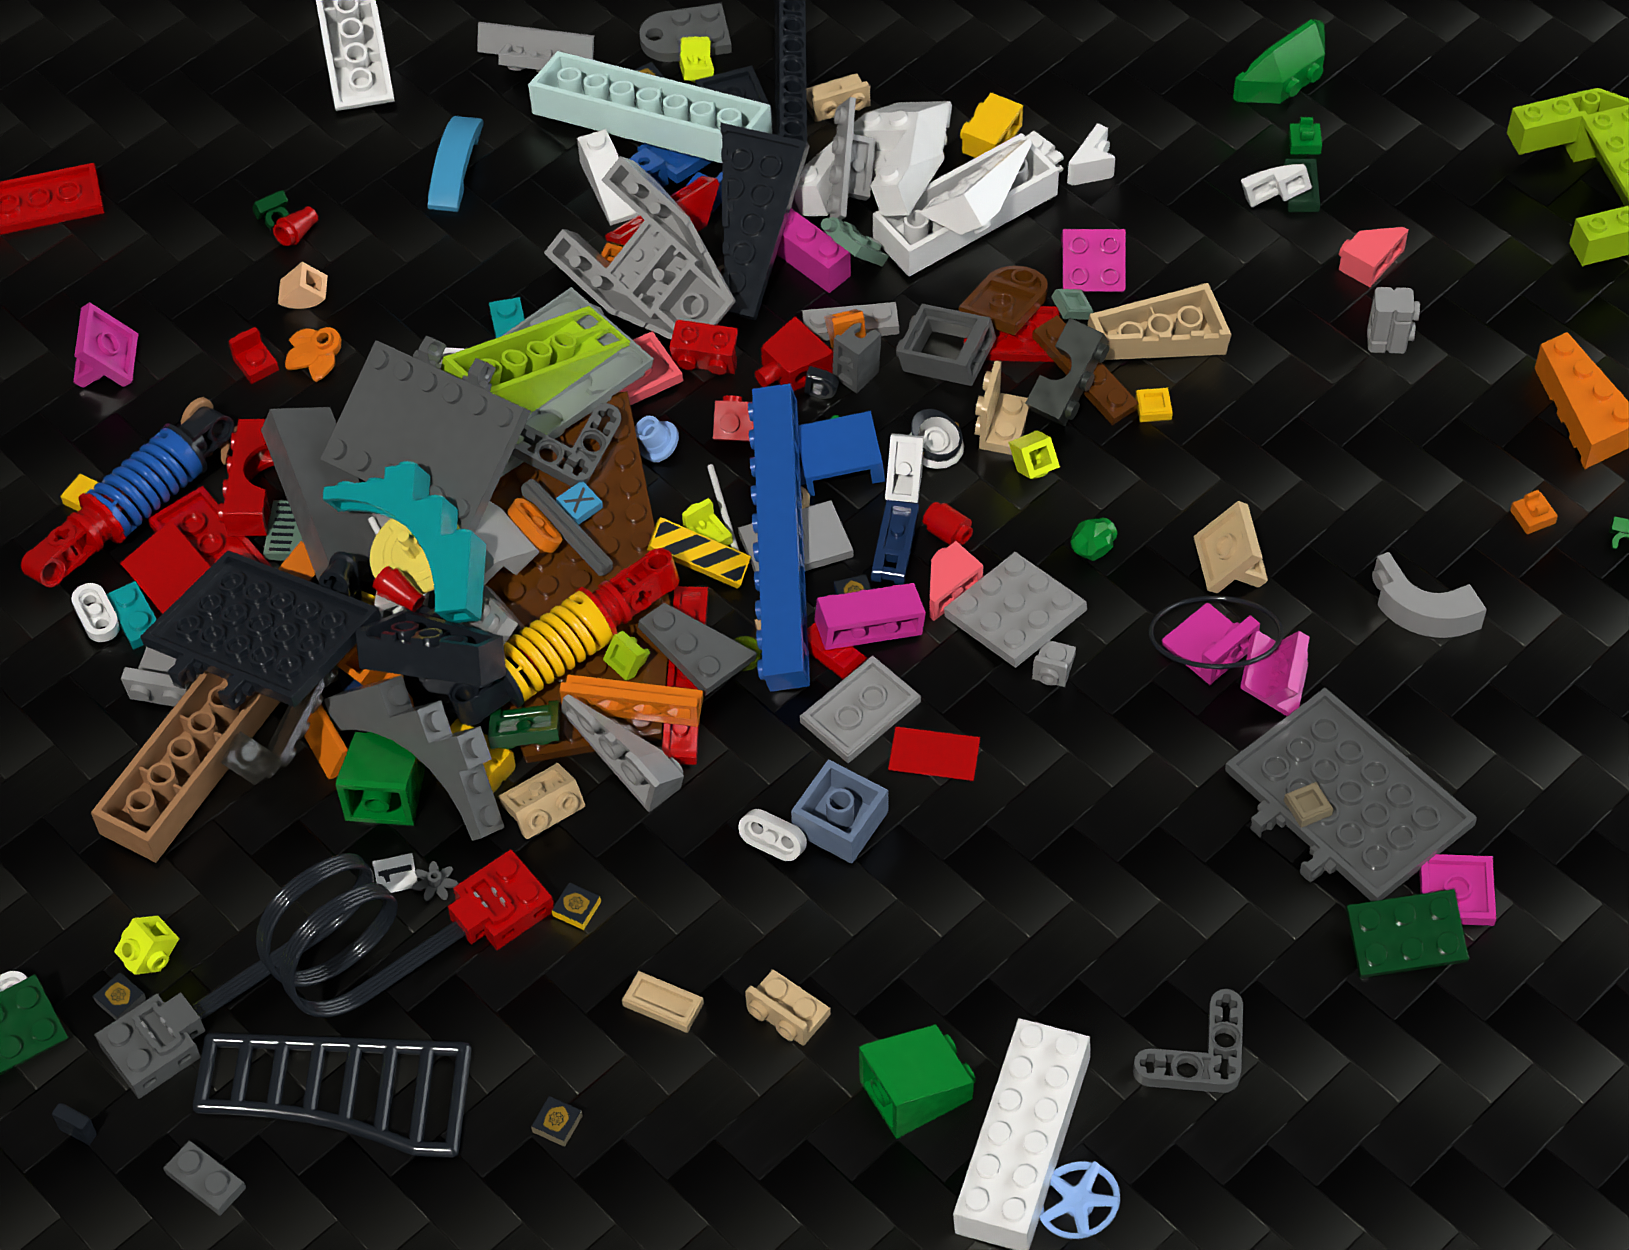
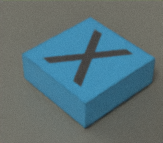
(580, 502)

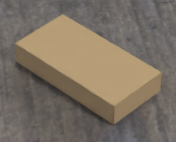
(662, 1001)

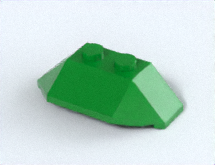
(1284, 67)

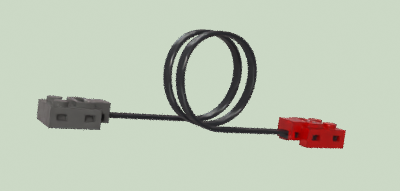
(495, 902)

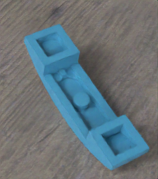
(452, 161)

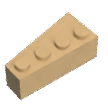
(1165, 326)

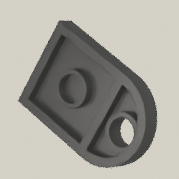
(687, 22)

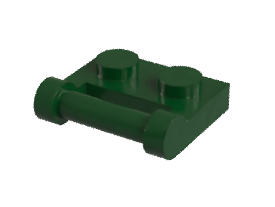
(525, 726)

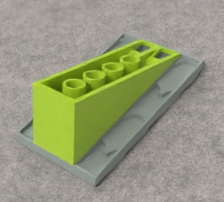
(557, 364)

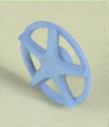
(1080, 1200)

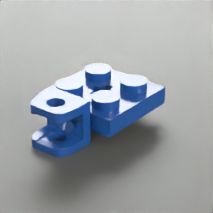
(666, 163)

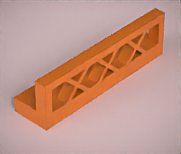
(636, 700)

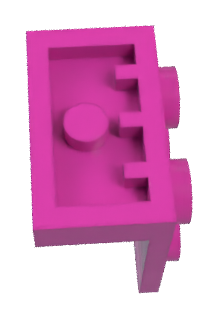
(1094, 259)
(1211, 640)

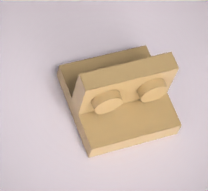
(1230, 550)

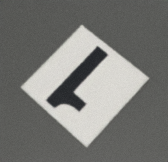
(396, 872)

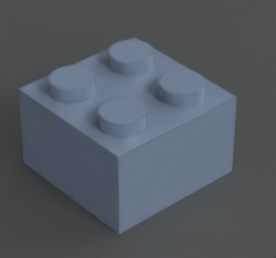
(840, 811)

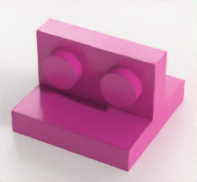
(103, 348)

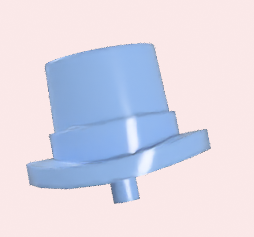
(656, 438)

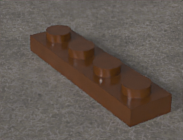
(1105, 392)

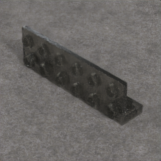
(255, 761)

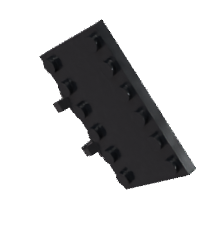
(257, 631)

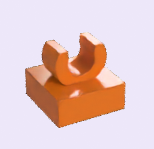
(1533, 512)

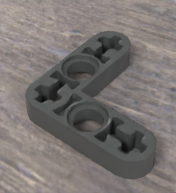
(575, 456)
(1207, 1063)

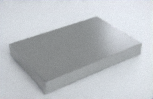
(822, 537)
(860, 709)

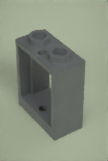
(965, 368)

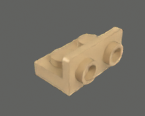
(826, 97)
(543, 800)
(787, 1007)

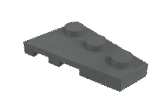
(694, 648)

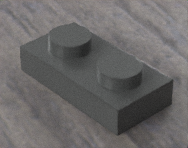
(204, 1178)

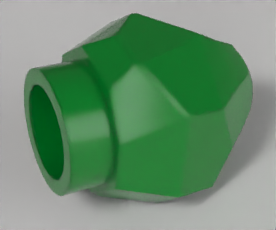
(1093, 538)

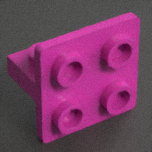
(1279, 677)

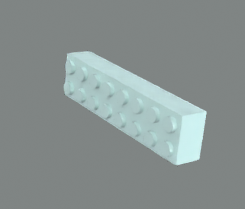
(641, 105)

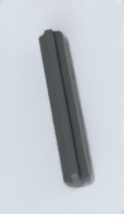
(567, 528)

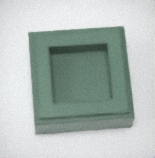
(1072, 303)

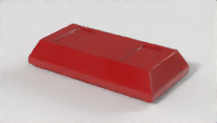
(839, 660)

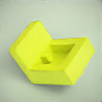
(695, 58)
(702, 520)

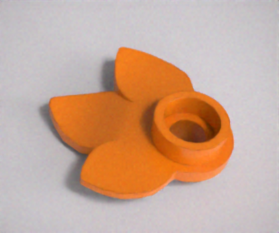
(311, 353)

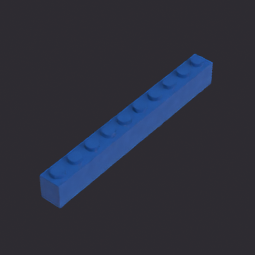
(780, 539)

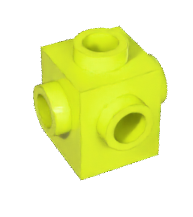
(146, 945)

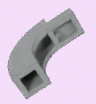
(1422, 611)

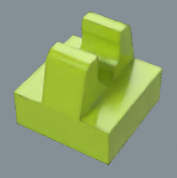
(625, 655)

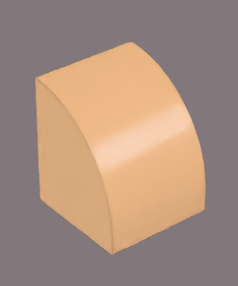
(302, 287)

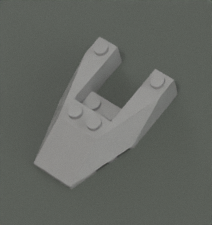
(660, 270)

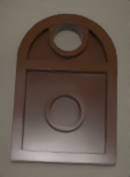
(1008, 297)

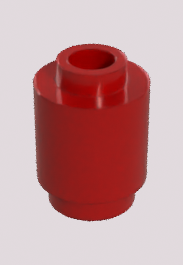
(947, 523)

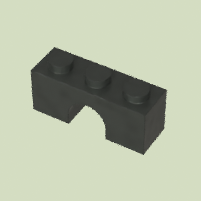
(1060, 397)

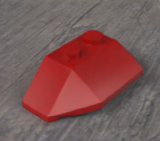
(694, 199)

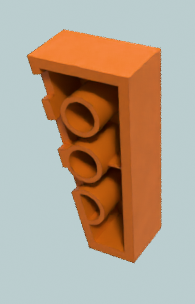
(1584, 399)

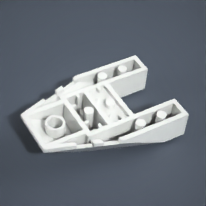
(904, 162)

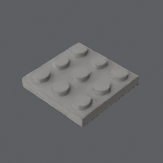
(1015, 609)

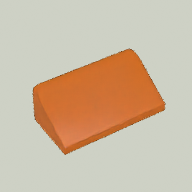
(325, 742)

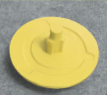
(400, 549)

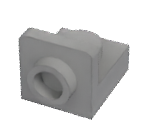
(1053, 663)

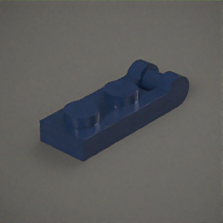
(895, 541)

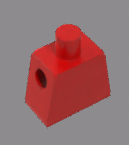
(790, 354)

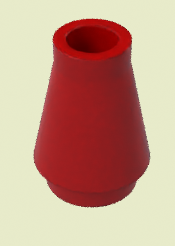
(293, 227)
(398, 589)

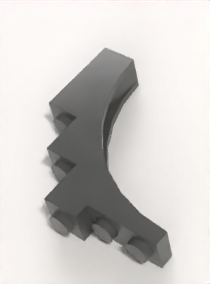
(426, 733)

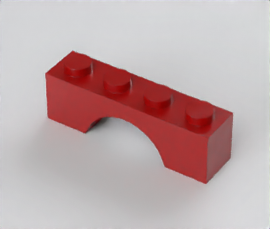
(246, 505)

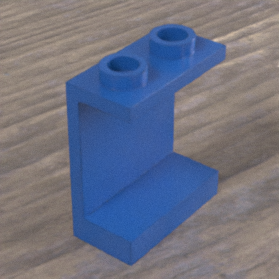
(839, 448)

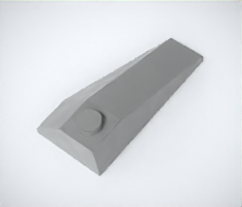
(636, 762)

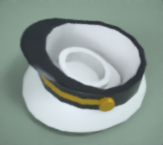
(942, 438)

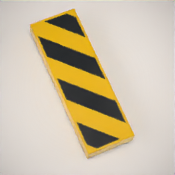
(700, 552)

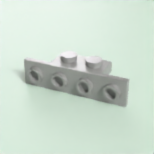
(530, 47)
(852, 163)

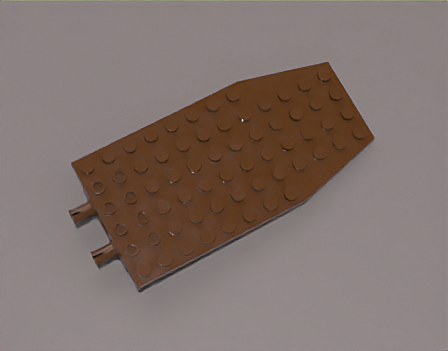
(621, 532)

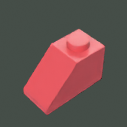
(1372, 253)
(951, 575)

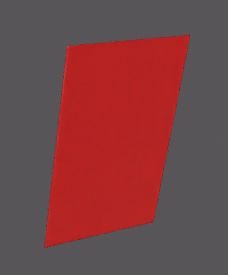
(934, 753)

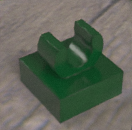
(270, 206)

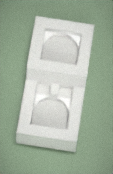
(1281, 180)

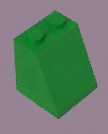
(379, 781)
(914, 1077)

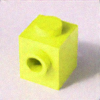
(1034, 454)

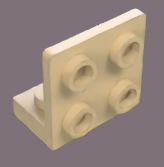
(1000, 415)

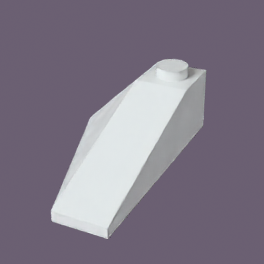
(979, 194)

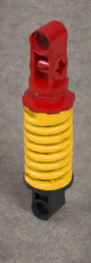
(566, 635)

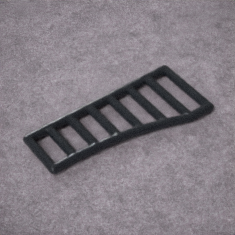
(344, 1119)

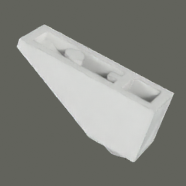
(596, 158)

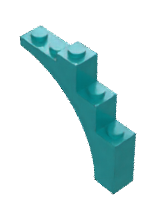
(452, 554)

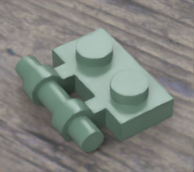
(851, 240)

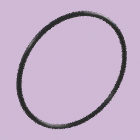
(1215, 666)

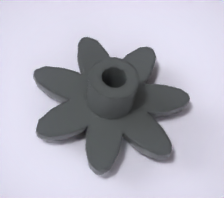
(434, 881)

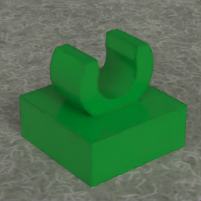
(1305, 137)
(1620, 527)

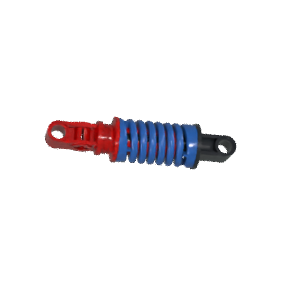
(129, 494)

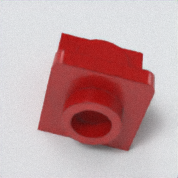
(252, 355)

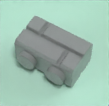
(1391, 320)

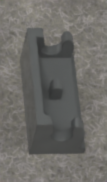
(856, 358)

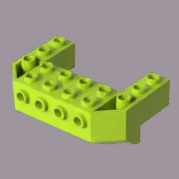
(1588, 127)

